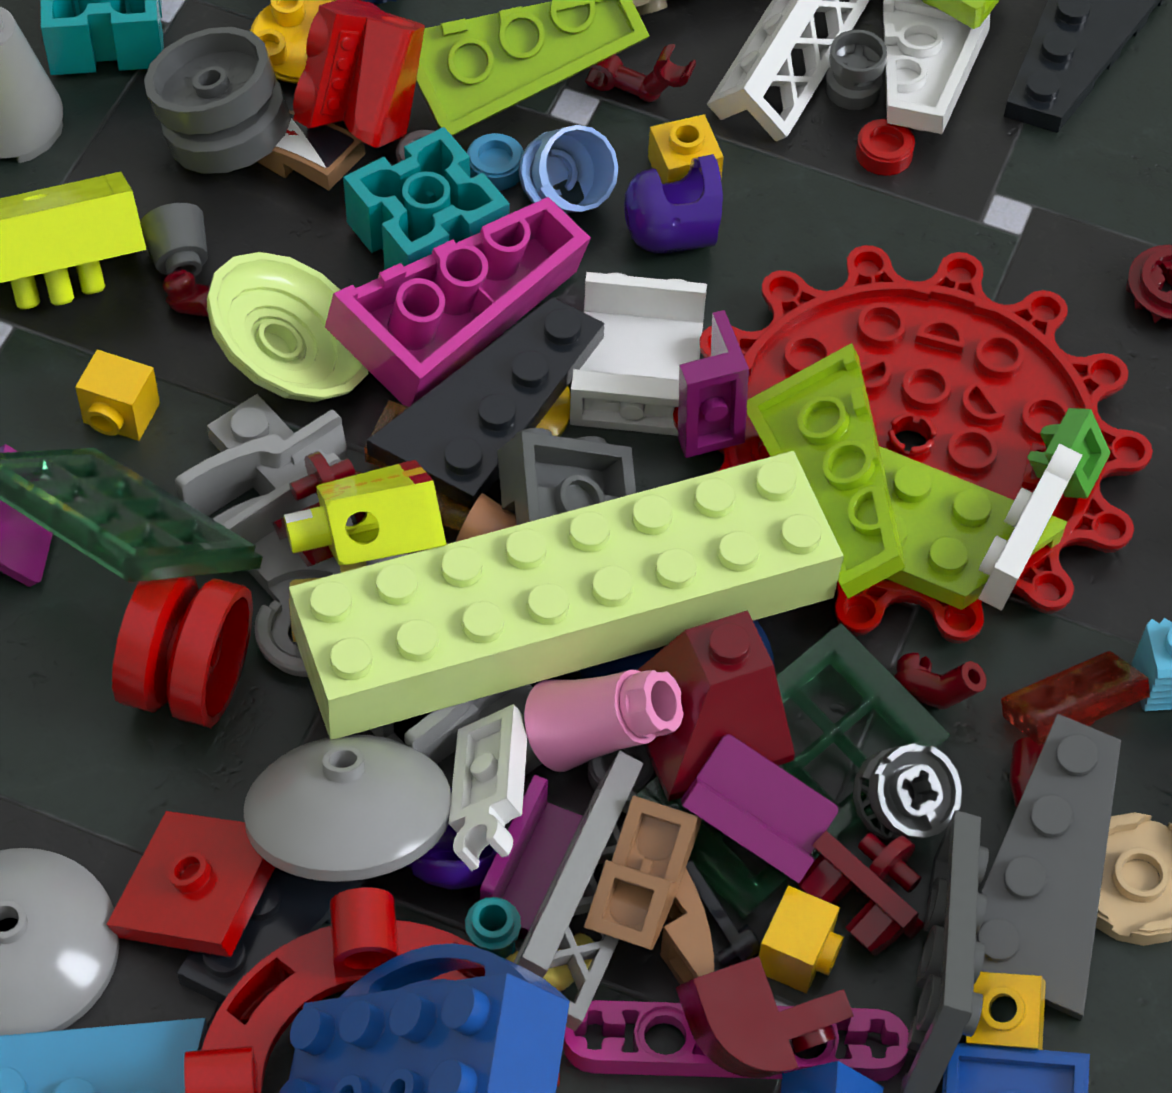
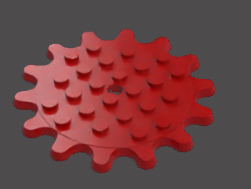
(968, 380)

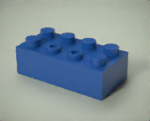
(433, 1035)

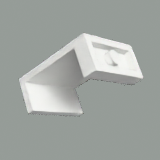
(635, 368)

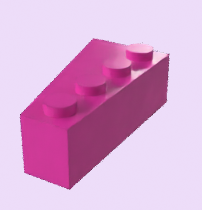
(447, 307)

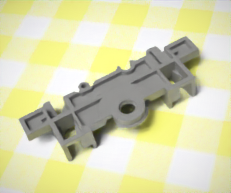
(267, 456)

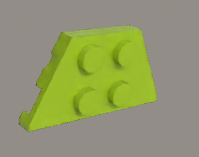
(947, 529)

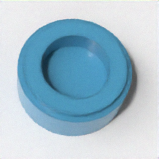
(497, 158)

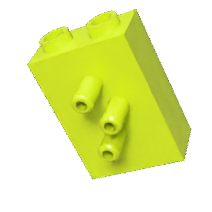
(65, 229)

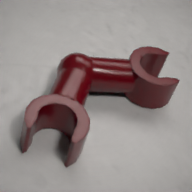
(648, 87)

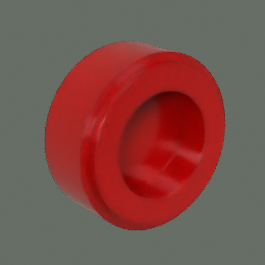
(885, 147)

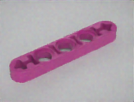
(693, 1062)

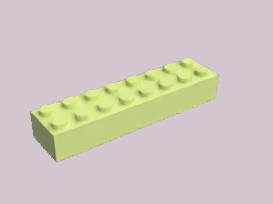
(561, 593)

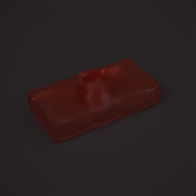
(1078, 693)

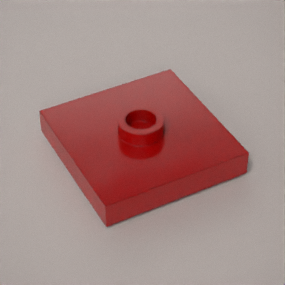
(193, 886)

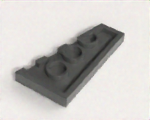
(1052, 867)
(950, 954)

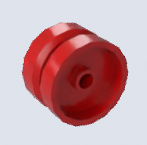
(183, 647)

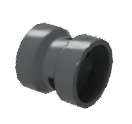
(855, 69)

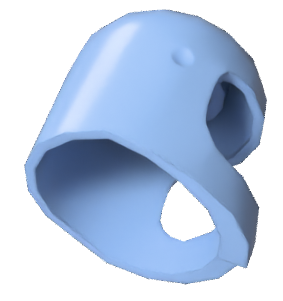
(588, 160)

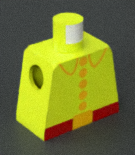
(398, 517)

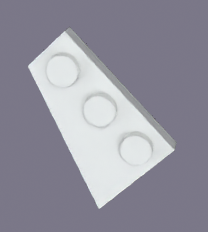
(926, 63)

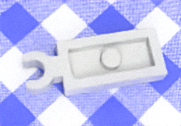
(1029, 517)
(488, 783)

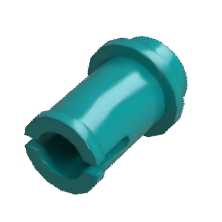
(493, 926)

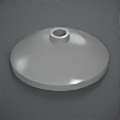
(347, 808)
(59, 949)

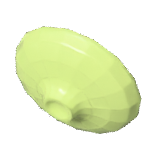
(272, 327)

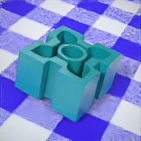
(100, 30)
(420, 200)

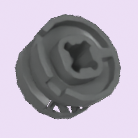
(909, 791)

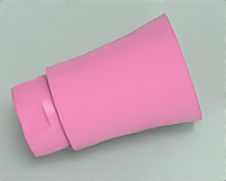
(599, 715)

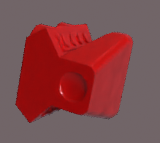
(359, 71)

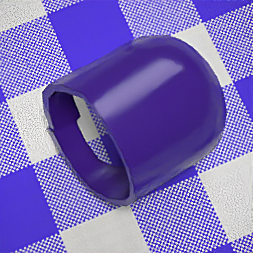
(675, 213)

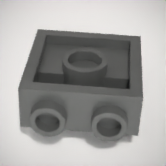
(560, 474)

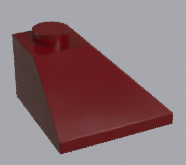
(725, 690)

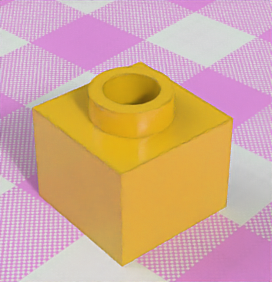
(677, 143)
(117, 395)
(800, 940)
(1027, 1025)

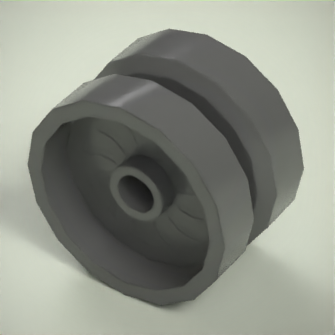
(217, 100)

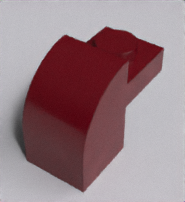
(741, 1026)

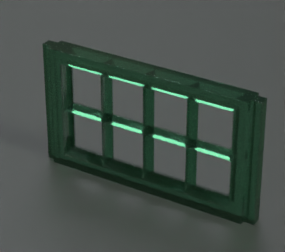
(46, 479)
(880, 691)

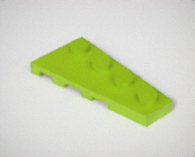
(508, 56)
(831, 429)

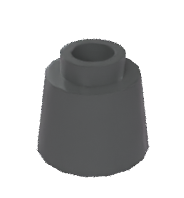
(176, 238)

